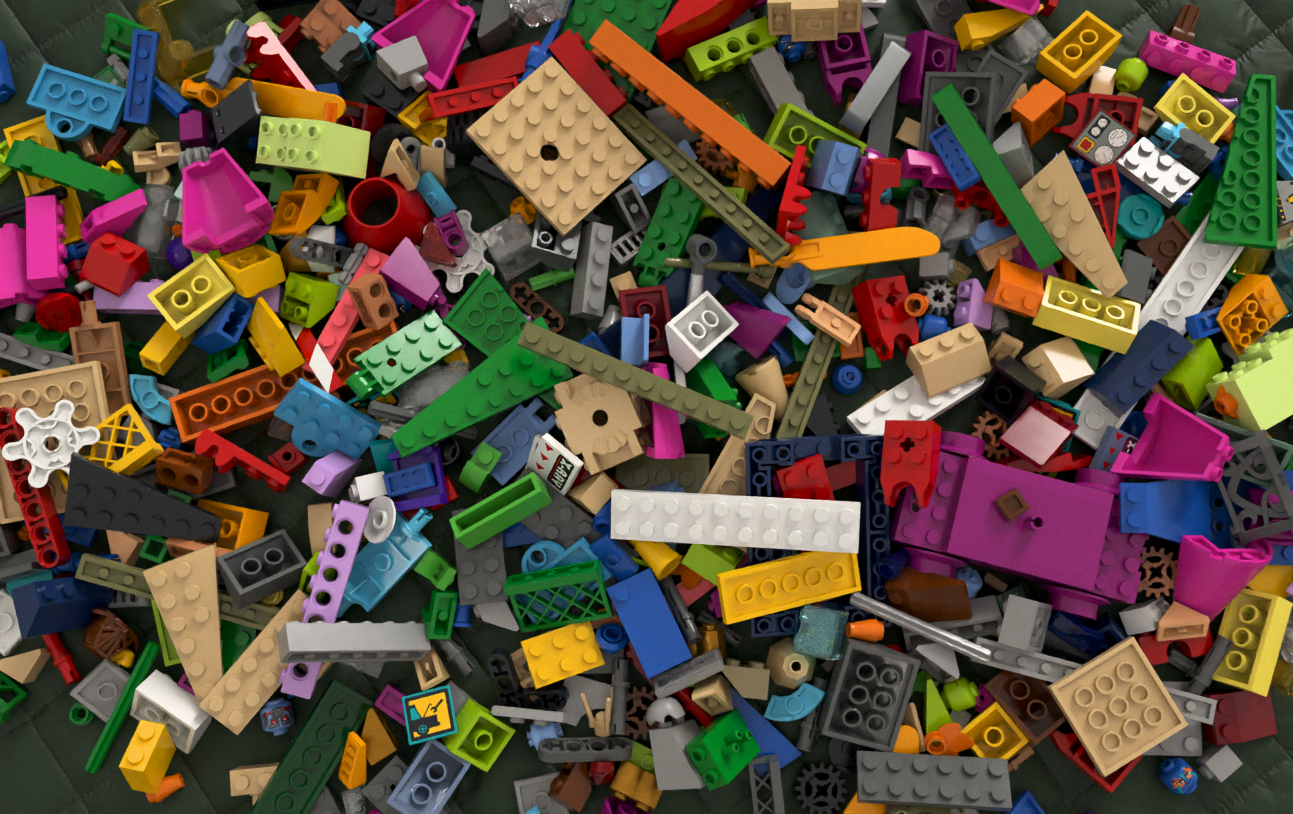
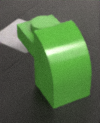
(277, 182)
(478, 470)
(436, 569)

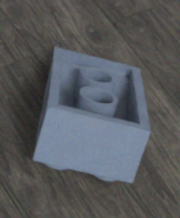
(428, 780)

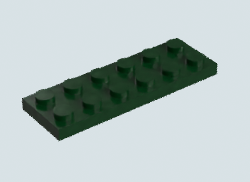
(314, 752)

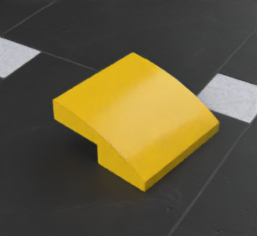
(424, 131)
(1273, 580)

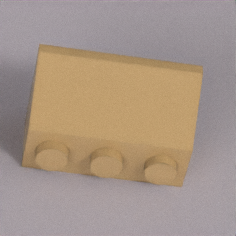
(949, 360)

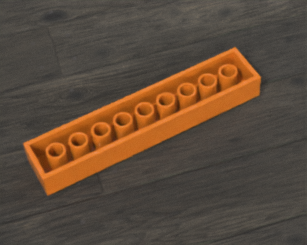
(691, 105)
(257, 392)

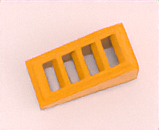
(353, 763)

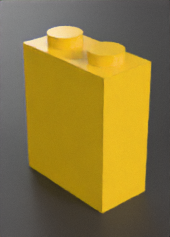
(147, 757)

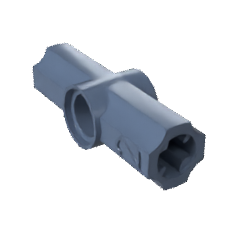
(228, 56)

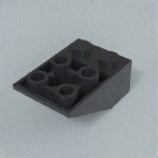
(234, 121)

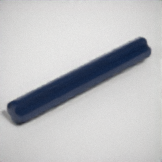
(747, 295)

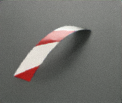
(315, 357)

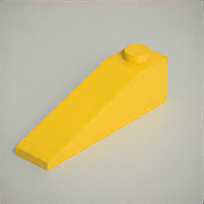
(982, 28)

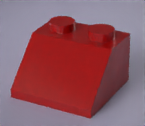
(114, 264)

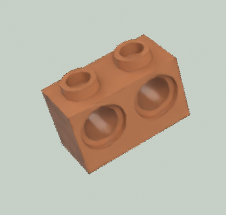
(374, 304)

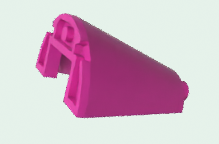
(441, 32)
(221, 206)
(13, 269)
(665, 430)
(1175, 446)
(1214, 576)

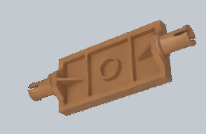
(103, 343)

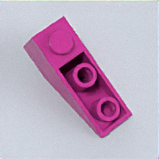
(113, 216)

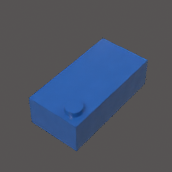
(649, 623)

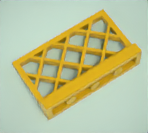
(131, 460)

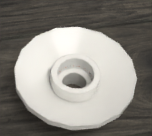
(380, 519)

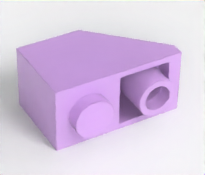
(971, 306)

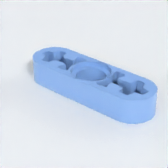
(794, 324)

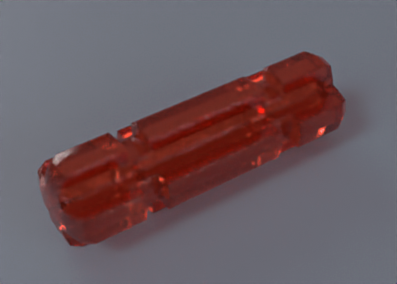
(112, 146)

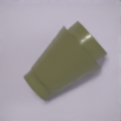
(141, 140)

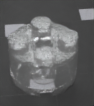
(1026, 42)

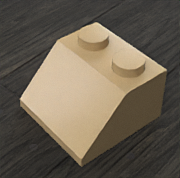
(1059, 365)

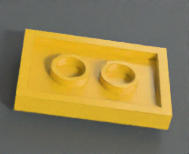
(562, 653)

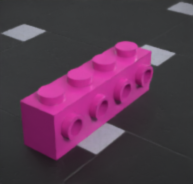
(1180, 57)
(45, 242)

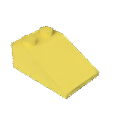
(1194, 108)
(192, 295)

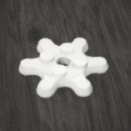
(471, 262)
(38, 431)

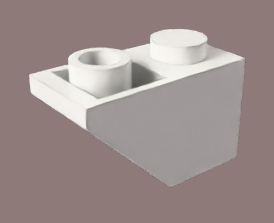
(367, 488)
(1144, 615)

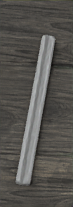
(920, 627)

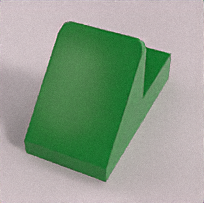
(440, 615)

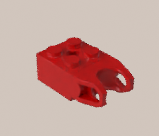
(1124, 109)
(884, 316)
(912, 467)
(1073, 750)

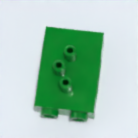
(709, 381)
(722, 749)

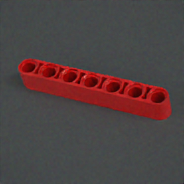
(30, 500)

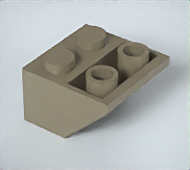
(748, 679)

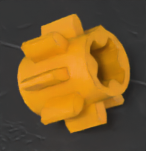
(525, 207)

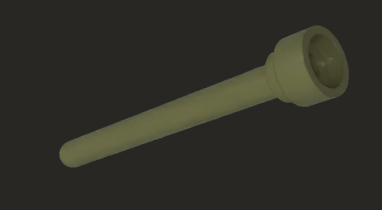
(762, 271)

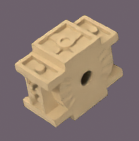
(813, 18)
(601, 440)

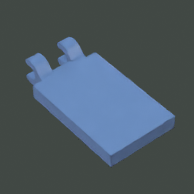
(515, 438)

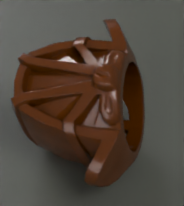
(108, 635)

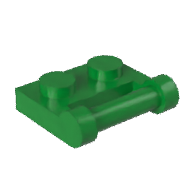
(119, 30)
(223, 363)

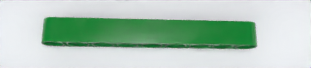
(996, 177)

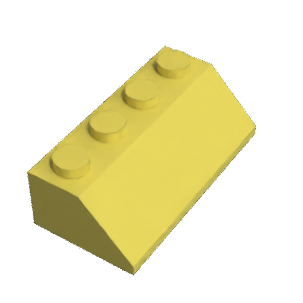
(1088, 315)
(1257, 628)

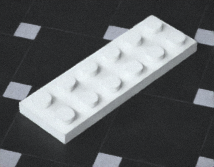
(908, 402)

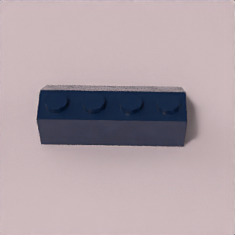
(1133, 374)
(58, 605)

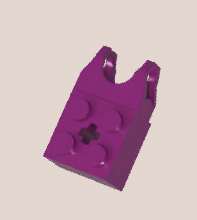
(844, 63)

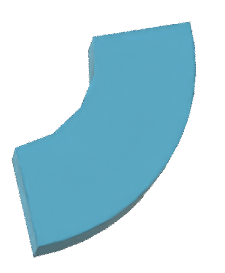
(150, 400)
(796, 705)

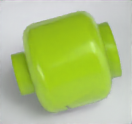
(1130, 74)
(959, 694)

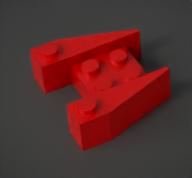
(1105, 200)

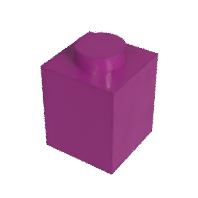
(193, 129)

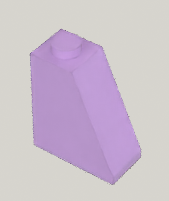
(331, 473)

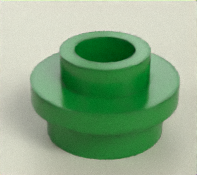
(77, 718)

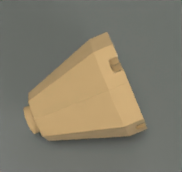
(780, 660)

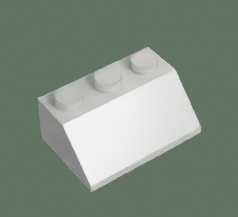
(698, 330)
(165, 703)

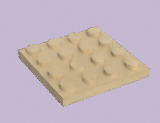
(1117, 706)

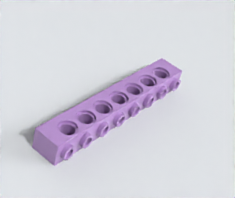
(304, 684)

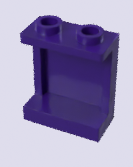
(425, 497)

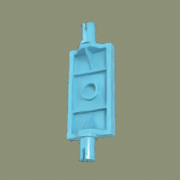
(384, 564)

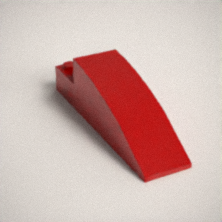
(696, 22)

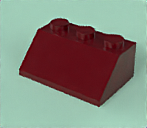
(364, 118)

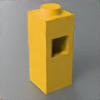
(164, 349)

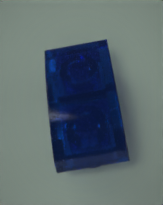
(1071, 630)

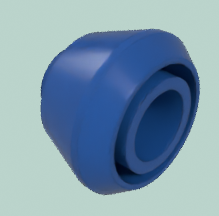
(842, 382)
(611, 638)

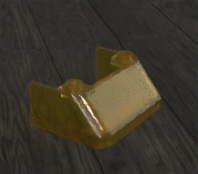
(174, 59)

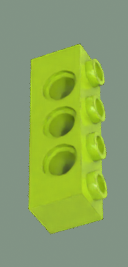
(737, 39)

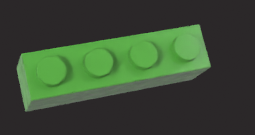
(500, 510)

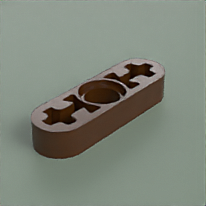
(554, 315)

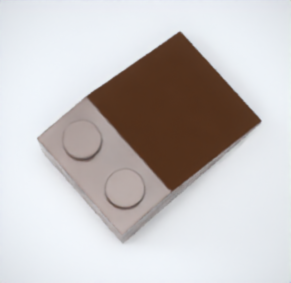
(929, 596)
(1027, 704)

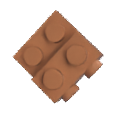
(327, 23)

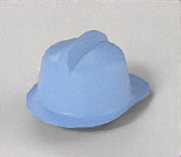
(793, 283)

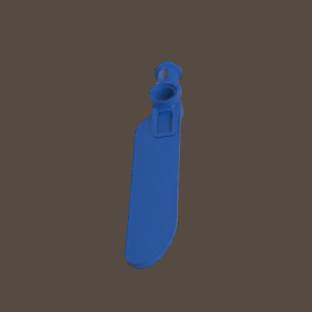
(539, 55)

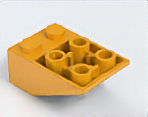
(1250, 311)

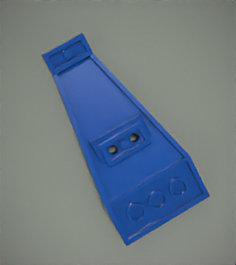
(1187, 508)

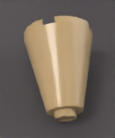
(766, 381)

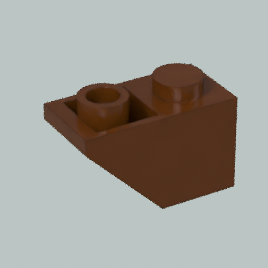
(571, 786)

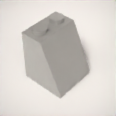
(671, 760)

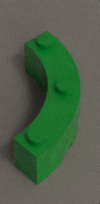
(68, 171)

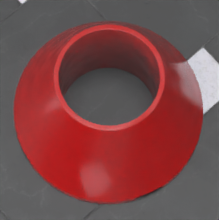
(408, 220)

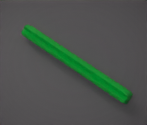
(122, 707)

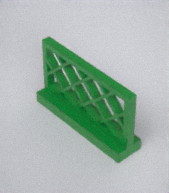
(558, 577)

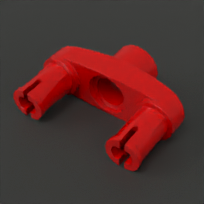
(981, 196)

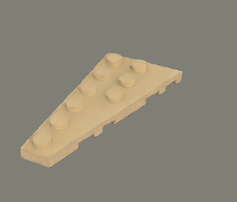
(1072, 224)
(729, 470)
(190, 608)

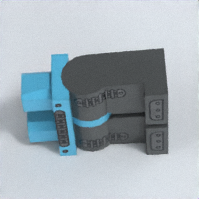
(350, 53)
(1185, 146)

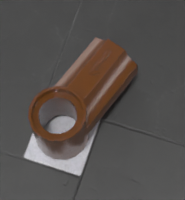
(1185, 24)

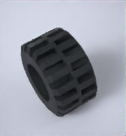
(457, 140)

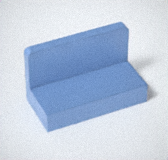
(635, 340)

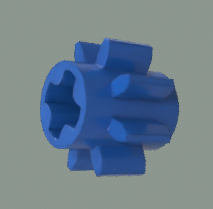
(171, 438)

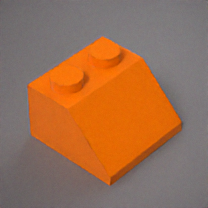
(1039, 110)
(1015, 289)

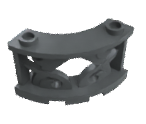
(1283, 509)

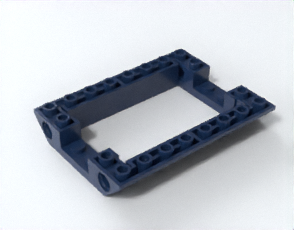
(874, 515)

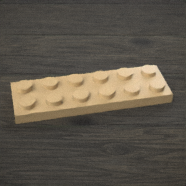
(254, 673)

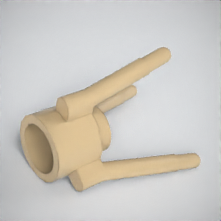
(602, 721)

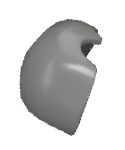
(661, 707)

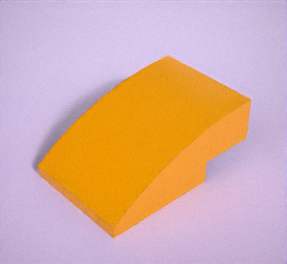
(303, 204)

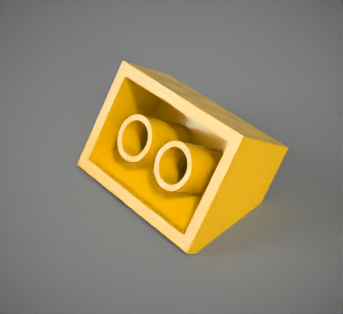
(273, 340)

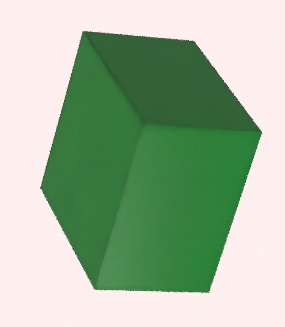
(870, 360)

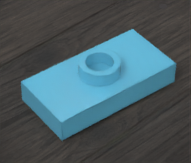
(435, 195)

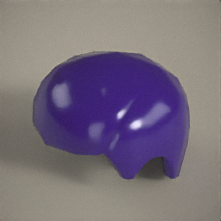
(178, 255)

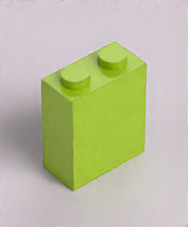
(1191, 374)

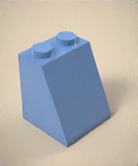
(834, 167)

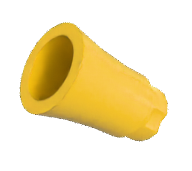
(657, 556)

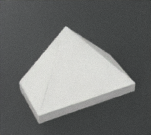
(325, 234)

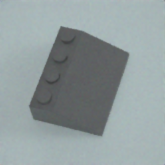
(977, 90)
(868, 694)

